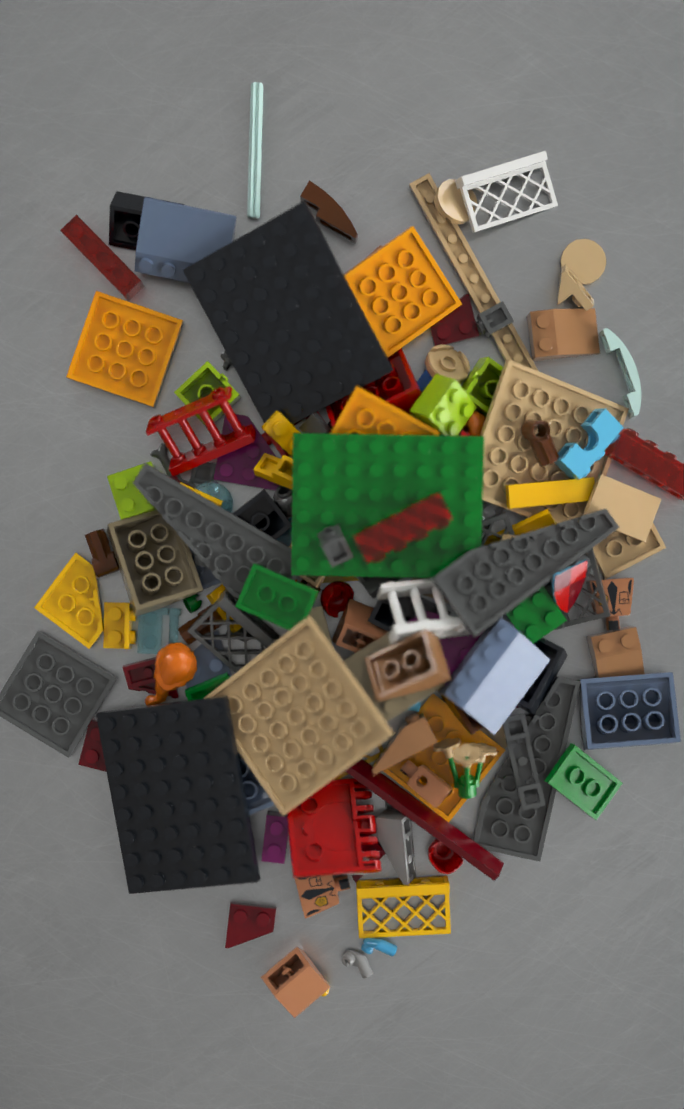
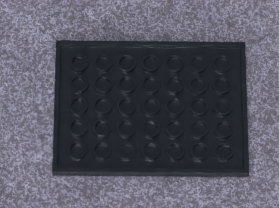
(288, 317)
(178, 795)

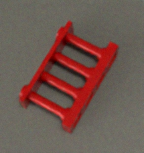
(201, 452)

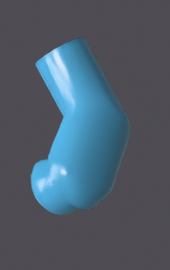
(378, 944)

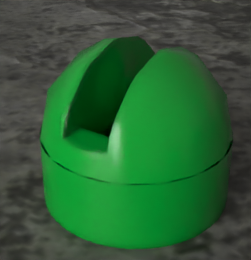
(192, 604)

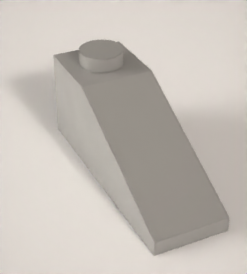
(396, 839)

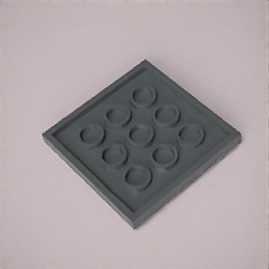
(54, 693)

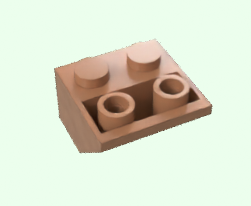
(354, 629)
(295, 982)

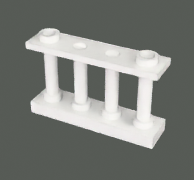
(443, 628)

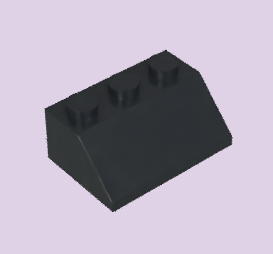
(125, 219)
(264, 515)
(383, 617)
(538, 690)

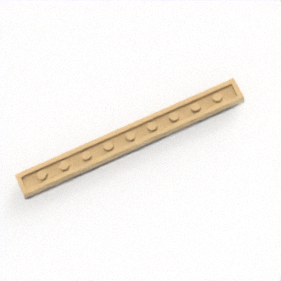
(468, 269)

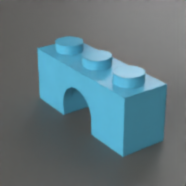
(601, 431)

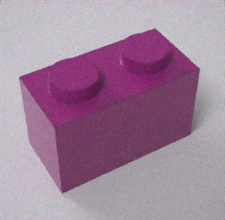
(275, 838)

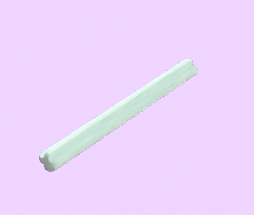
(255, 149)

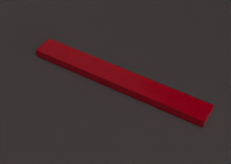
(426, 819)

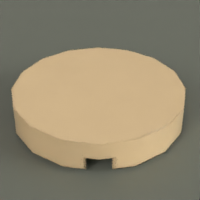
(450, 202)
(584, 260)
(447, 362)

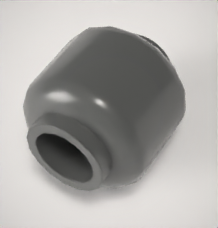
(283, 500)

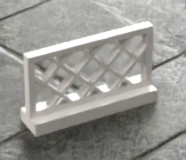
(497, 174)

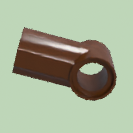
(541, 442)
(103, 556)
(202, 629)

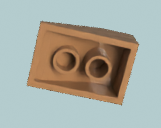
(562, 333)
(616, 653)
(407, 666)
(408, 740)

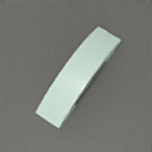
(614, 344)

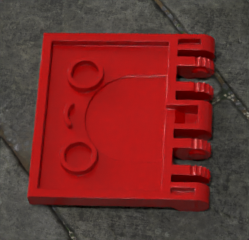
(327, 832)

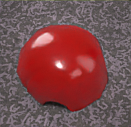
(335, 597)
(443, 858)

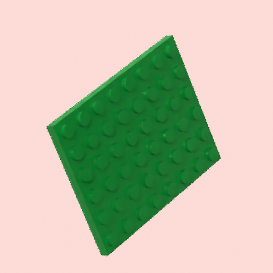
(373, 476)

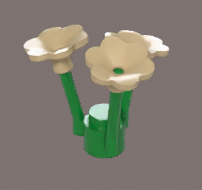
(467, 755)

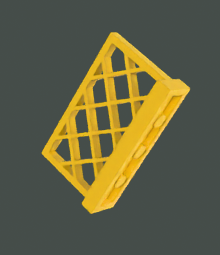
(394, 888)

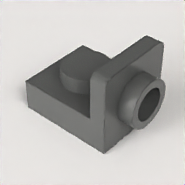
(493, 319)
(334, 545)

